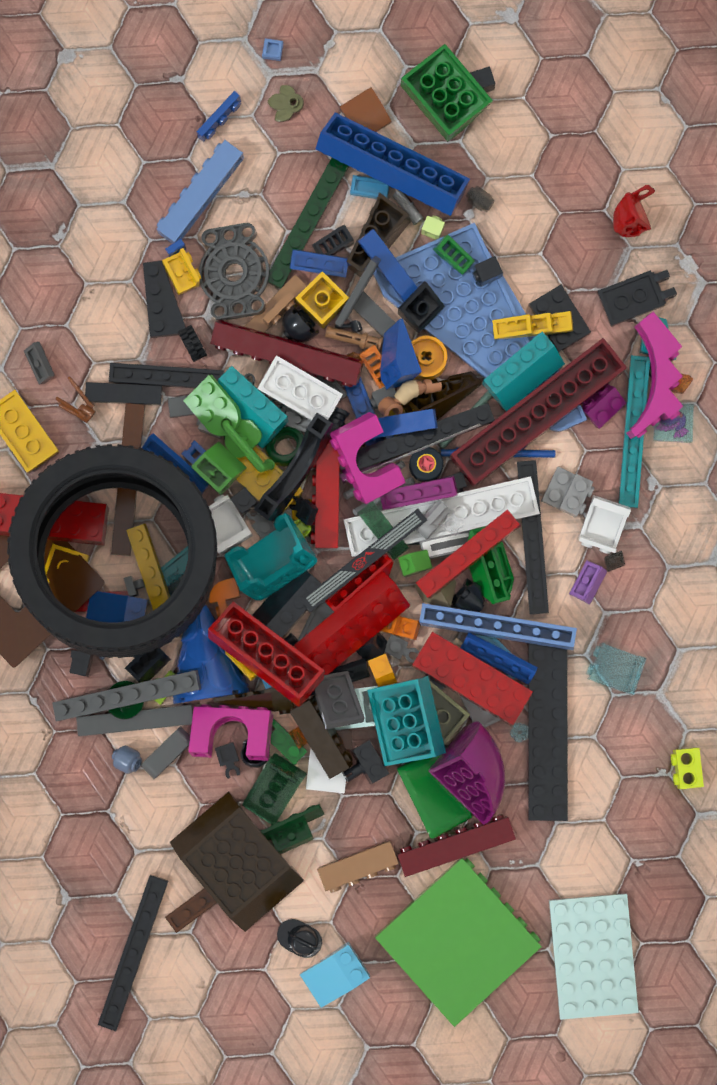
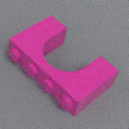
(347, 442)
(208, 719)

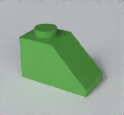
(415, 563)

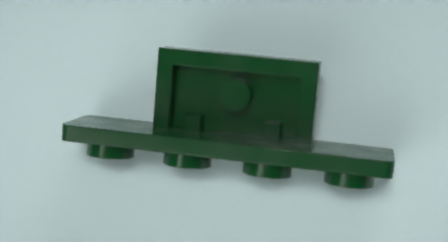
(294, 830)

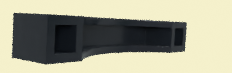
(282, 491)

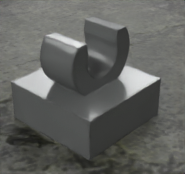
(132, 585)

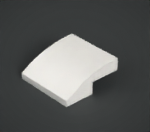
(318, 779)

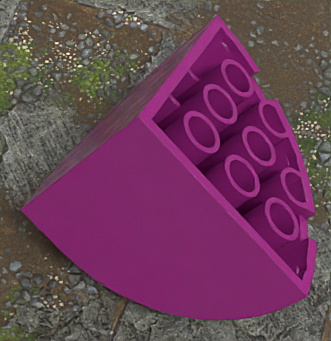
(473, 771)

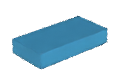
(368, 187)

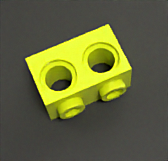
(693, 767)

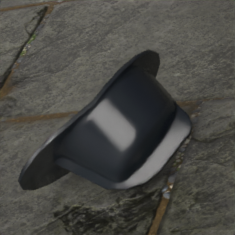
(299, 938)

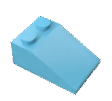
(335, 975)

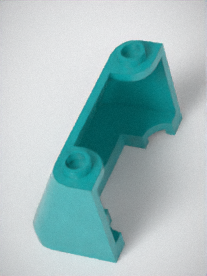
(271, 560)

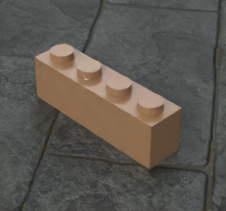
(358, 865)

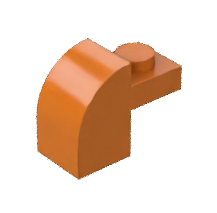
(222, 592)

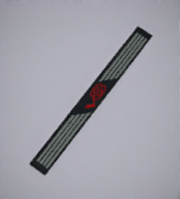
(363, 560)

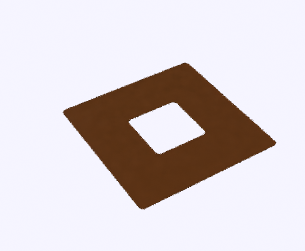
(71, 585)

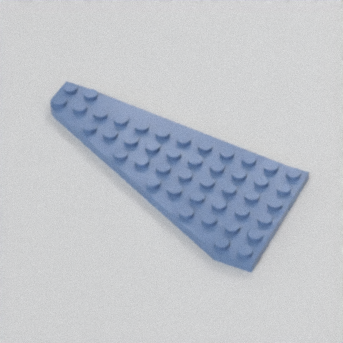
(468, 313)

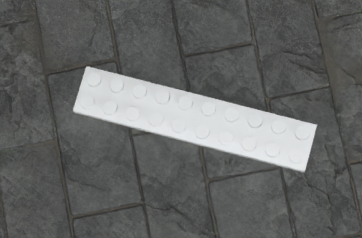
(474, 506)

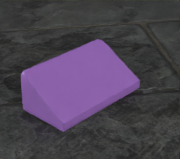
(588, 582)

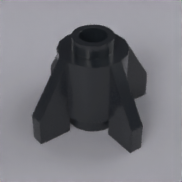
(469, 597)

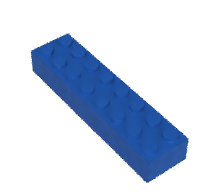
(392, 163)

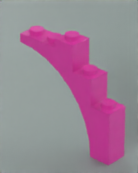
(662, 350)

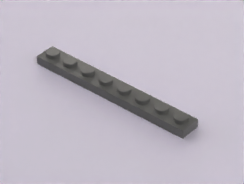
(127, 695)

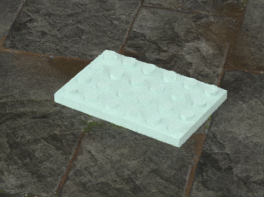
(593, 956)

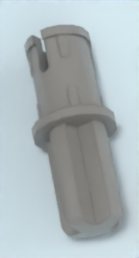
(408, 207)

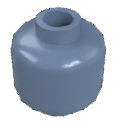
(126, 759)

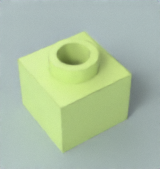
(433, 227)

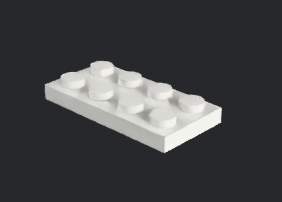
(298, 390)

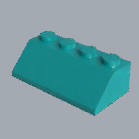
(523, 371)
(254, 405)

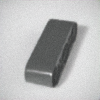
(166, 753)

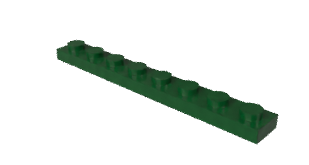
(307, 220)

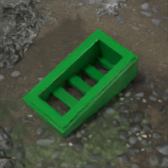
(449, 259)

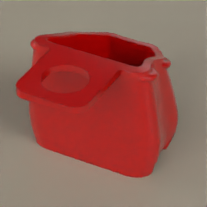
(629, 214)

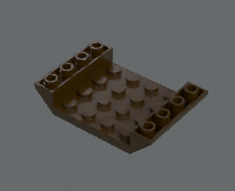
(235, 862)

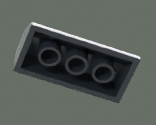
(284, 606)

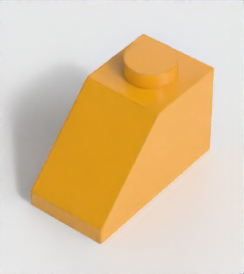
(382, 671)

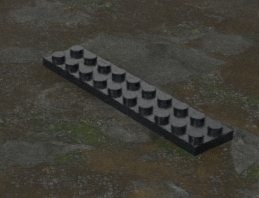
(548, 735)

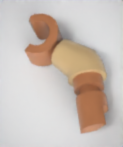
(405, 393)

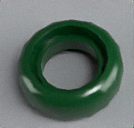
(285, 433)

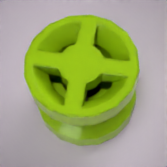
(302, 527)

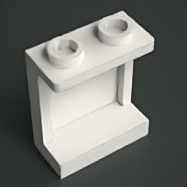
(228, 524)
(603, 524)

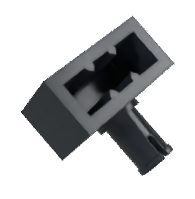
(146, 666)
(367, 763)

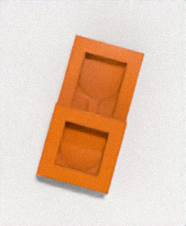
(403, 627)

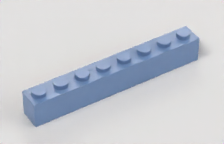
(498, 626)

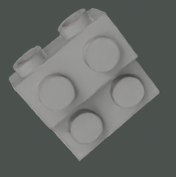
(568, 492)

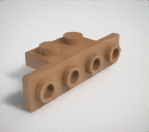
(278, 305)

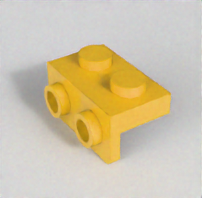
(182, 272)

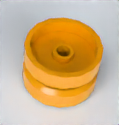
(436, 352)

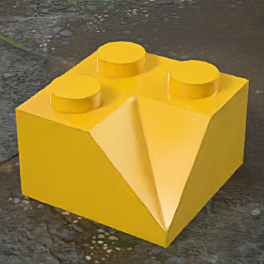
(322, 300)

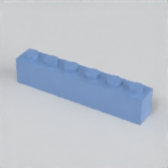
(200, 192)

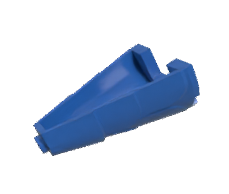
(215, 669)

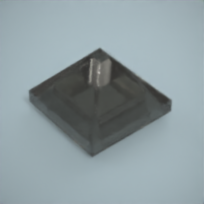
(614, 561)

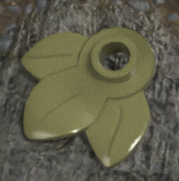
(283, 103)

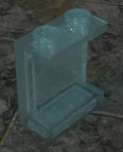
(616, 668)

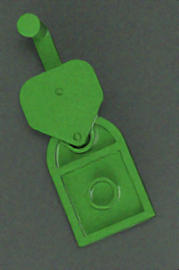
(212, 407)

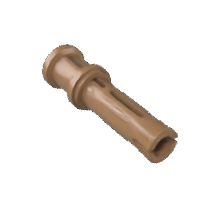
(365, 338)

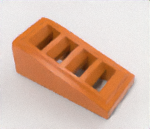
(365, 354)

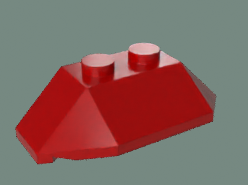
(345, 593)

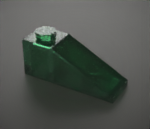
(379, 526)

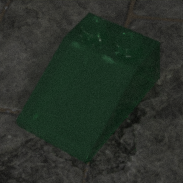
(274, 789)

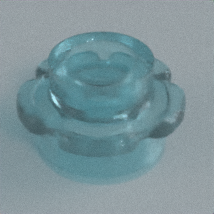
(519, 727)

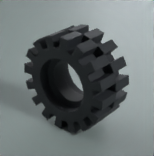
(192, 343)

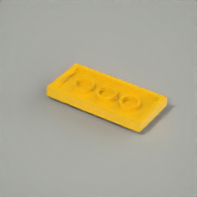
(24, 433)
(259, 482)

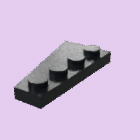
(162, 306)

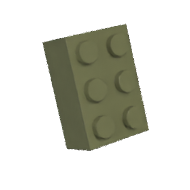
(449, 713)

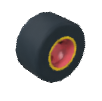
(420, 463)

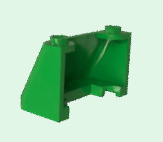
(433, 802)

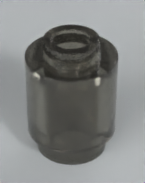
(480, 199)

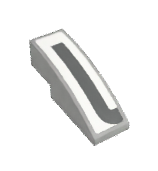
(444, 545)

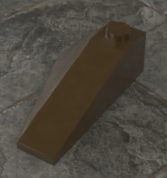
(453, 391)
(265, 698)

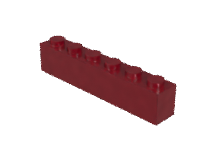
(456, 846)

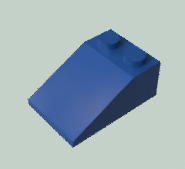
(398, 357)
(115, 607)

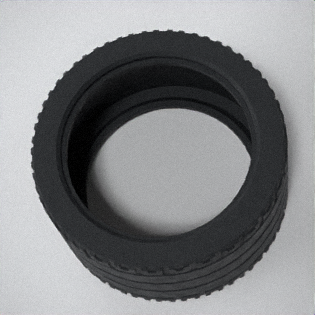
(99, 470)

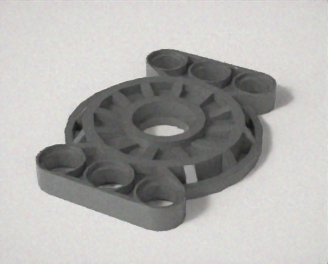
(225, 254)

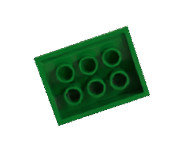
(445, 92)

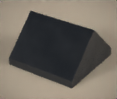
(420, 307)

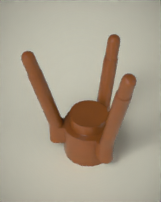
(84, 412)

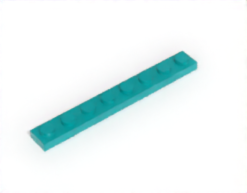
(633, 447)

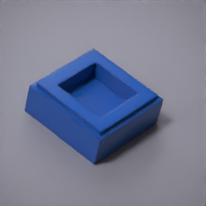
(175, 247)

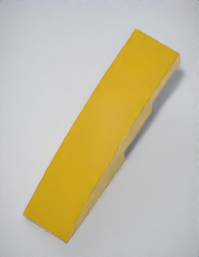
(532, 325)

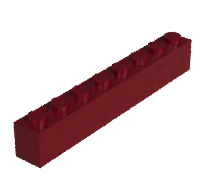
(303, 356)

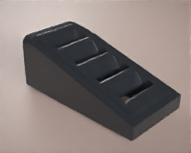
(336, 233)

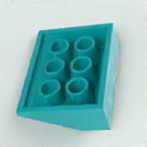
(406, 721)

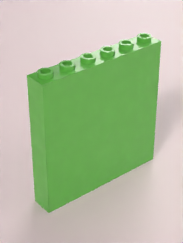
(458, 941)

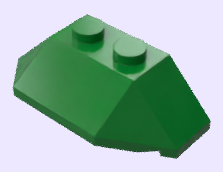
(493, 573)

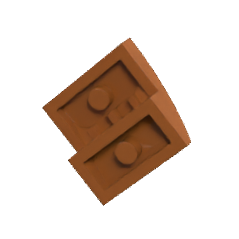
(366, 110)

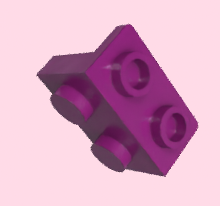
(603, 405)

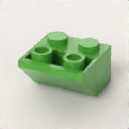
(218, 468)

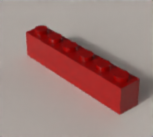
(326, 499)
(468, 554)

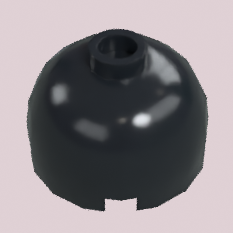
(298, 325)

